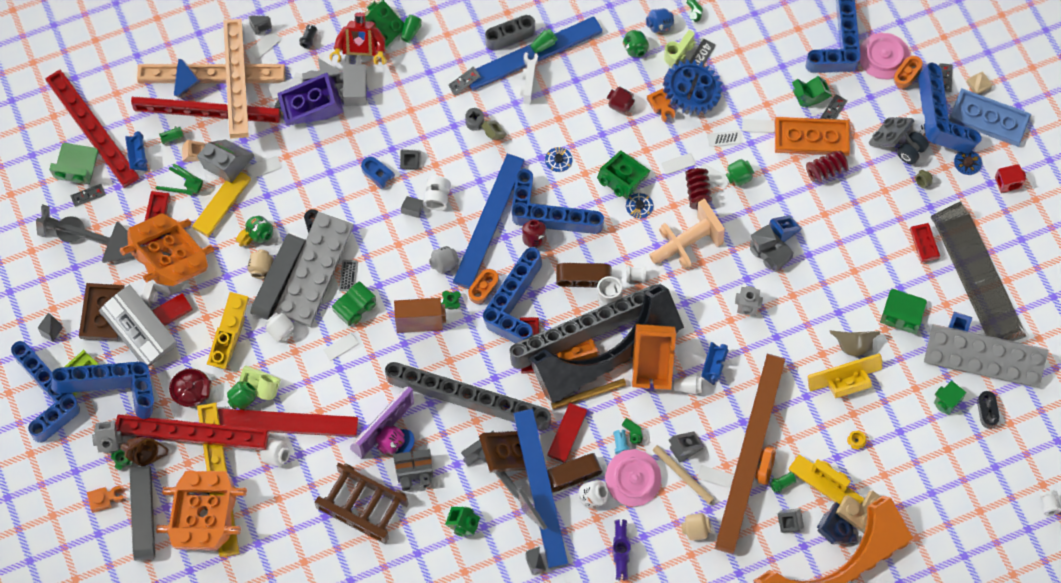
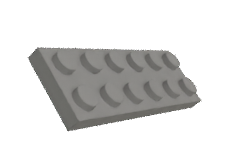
(314, 269)
(986, 355)

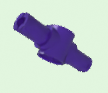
(621, 559)

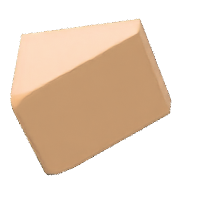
(191, 149)

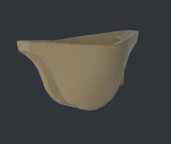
(855, 342)

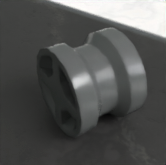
(473, 123)

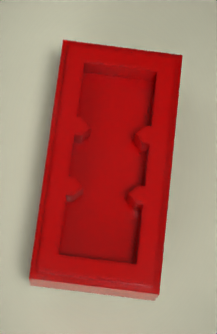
(924, 242)

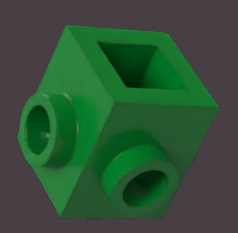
(462, 521)

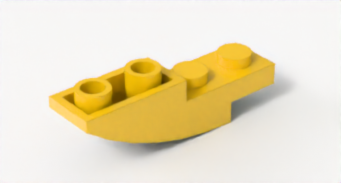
(228, 331)

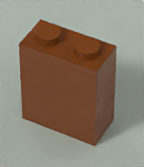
(419, 315)

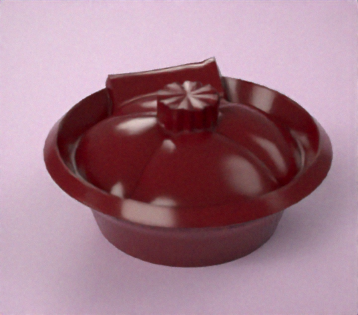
(190, 387)

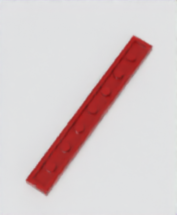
(201, 109)
(92, 128)
(291, 422)
(193, 432)

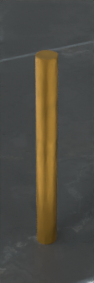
(589, 393)

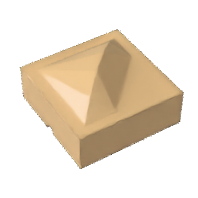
(979, 83)

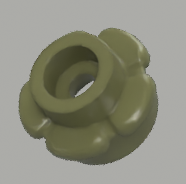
(924, 178)

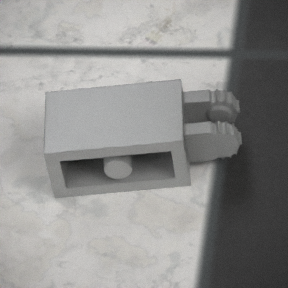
(354, 83)

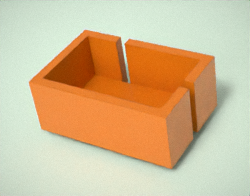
(653, 356)

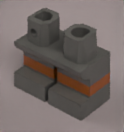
(422, 472)

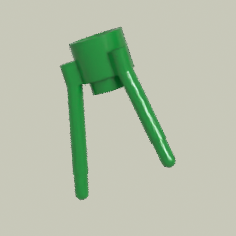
(192, 182)

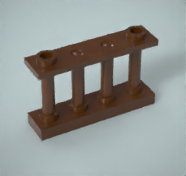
(361, 522)

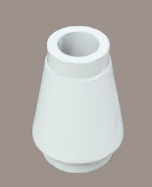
(689, 384)

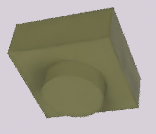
(493, 130)

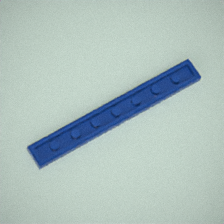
(515, 60)
(488, 221)
(540, 487)

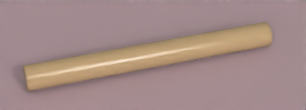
(683, 474)

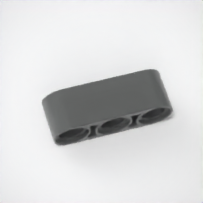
(505, 39)

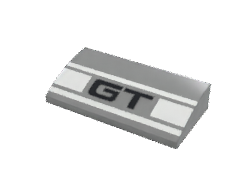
(138, 326)

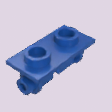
(136, 152)
(713, 366)

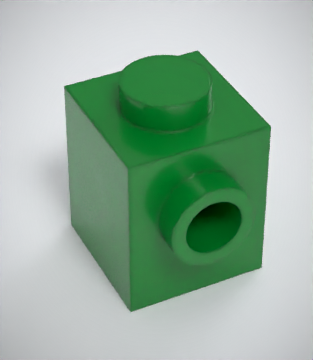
(949, 397)

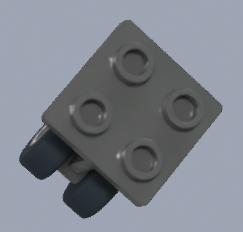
(894, 131)

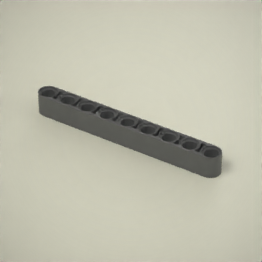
(579, 329)
(460, 389)

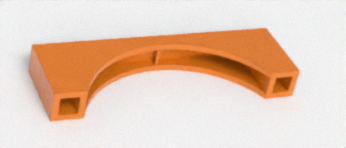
(882, 536)

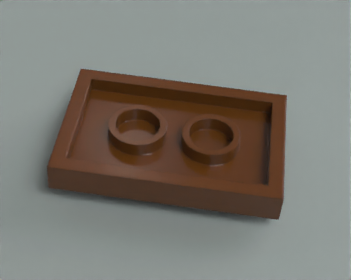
(92, 323)
(502, 451)

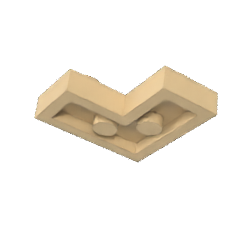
(856, 513)

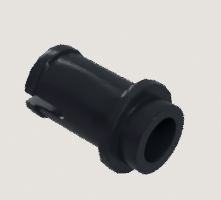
(306, 40)

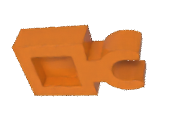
(660, 104)
(101, 498)

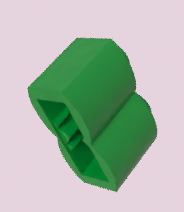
(354, 304)

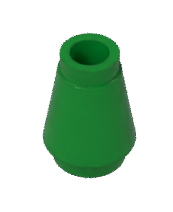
(411, 27)
(543, 41)

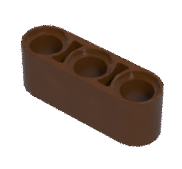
(581, 274)
(574, 472)

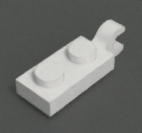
(528, 75)

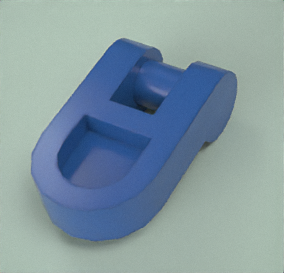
(372, 166)

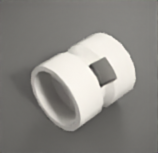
(437, 192)
(609, 290)

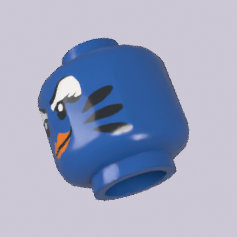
(660, 20)

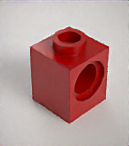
(1010, 178)

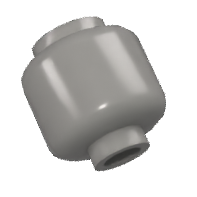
(443, 259)

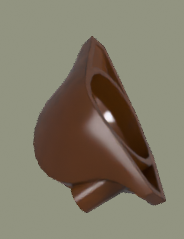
(144, 450)

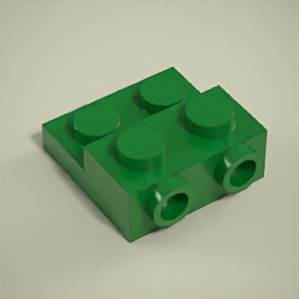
(622, 174)

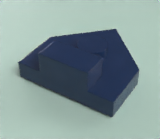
(835, 528)

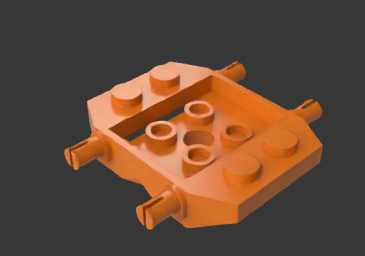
(185, 256)
(186, 526)

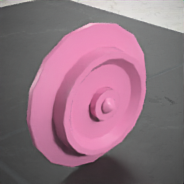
(883, 55)
(633, 477)

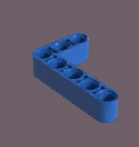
(846, 51)
(934, 107)
(549, 212)
(511, 298)
(113, 376)
(60, 401)

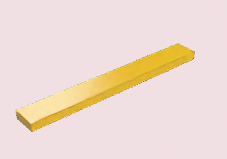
(216, 461)

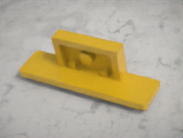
(846, 377)
(824, 479)

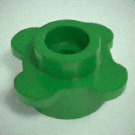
(451, 304)
(116, 456)

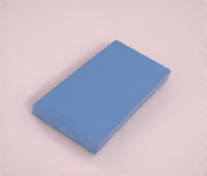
(990, 117)

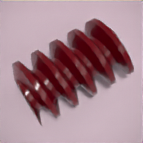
(827, 165)
(697, 186)

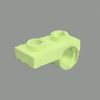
(687, 43)
(264, 383)

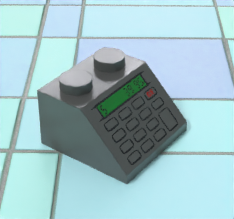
(224, 159)

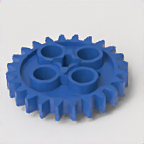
(708, 93)

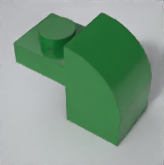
(811, 92)

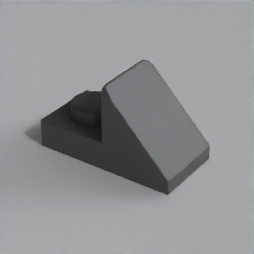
(685, 445)

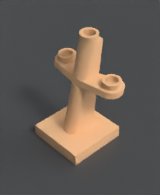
(708, 226)

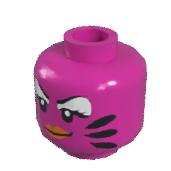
(390, 440)

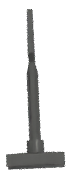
(117, 240)
(476, 452)

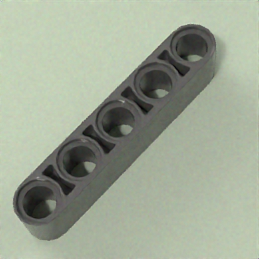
(277, 277)
(142, 513)

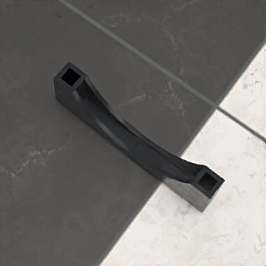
(562, 376)

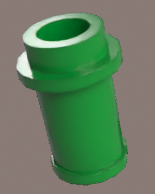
(171, 135)
(782, 482)

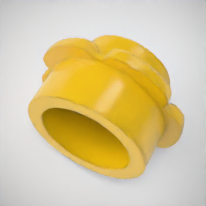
(243, 238)
(856, 435)

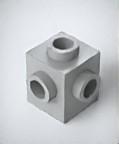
(748, 300)
(106, 437)

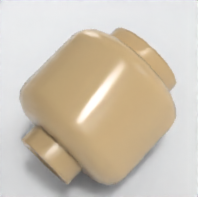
(259, 264)
(696, 526)

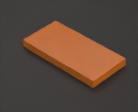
(811, 135)

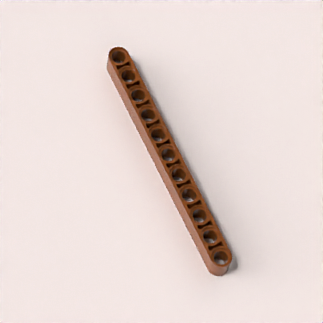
(750, 454)

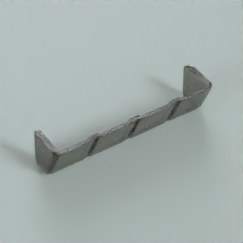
(978, 273)

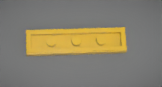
(220, 204)

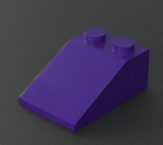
(311, 101)

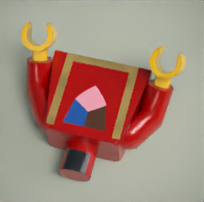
(360, 39)

